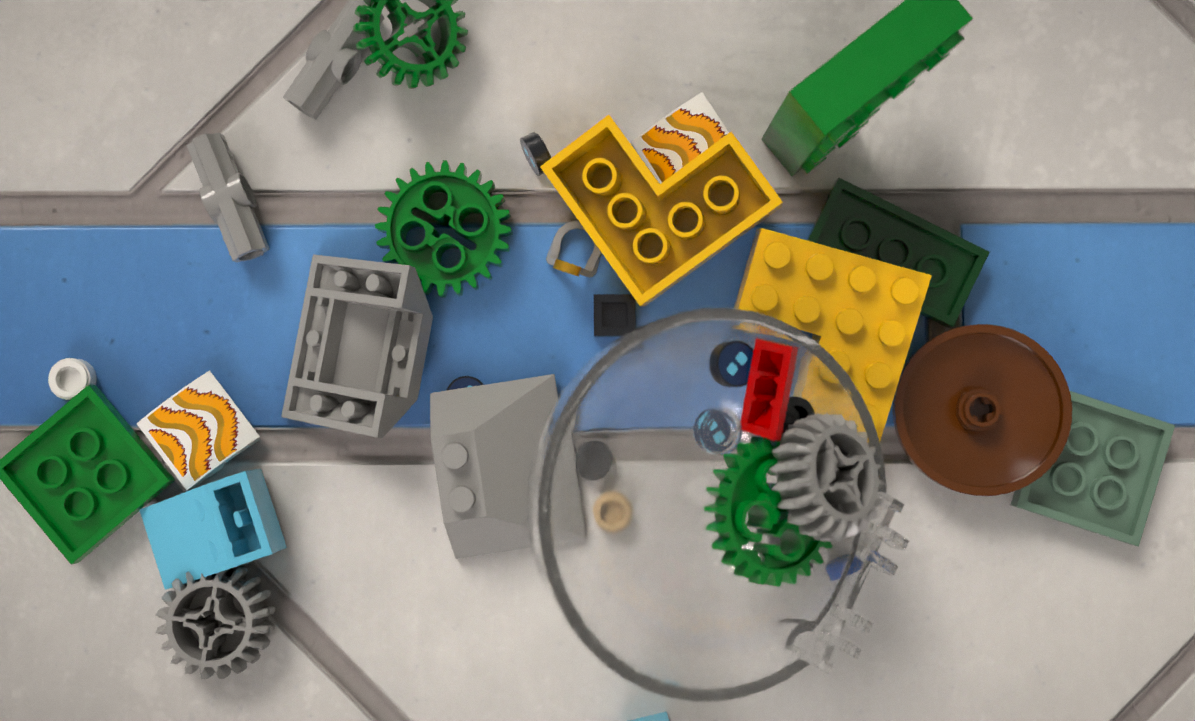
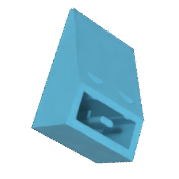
(213, 527)

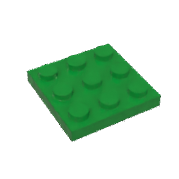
(83, 474)

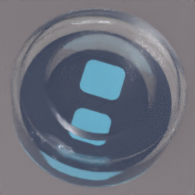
(717, 431)

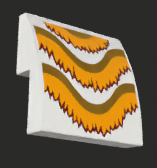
(679, 137)
(198, 430)

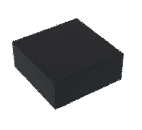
(614, 314)

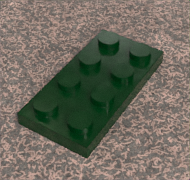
(882, 231)

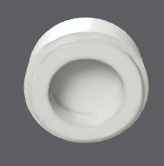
(70, 377)

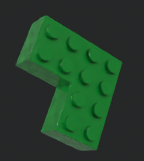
(862, 77)

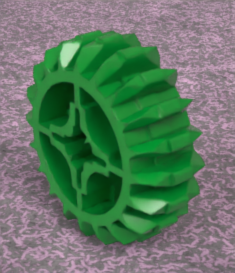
(420, 43)

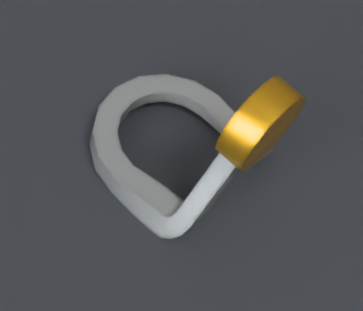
(553, 253)

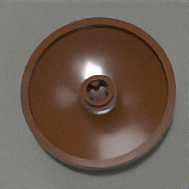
(982, 410)

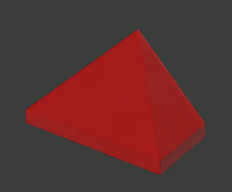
(768, 389)

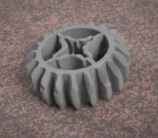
(827, 477)
(207, 652)

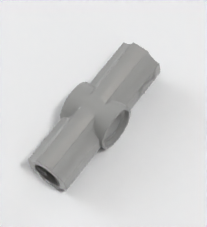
(330, 62)
(227, 197)

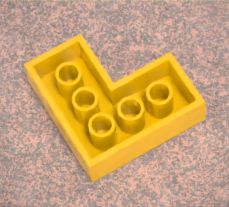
(654, 229)
(849, 303)

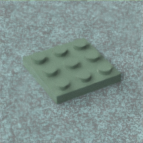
(1104, 472)

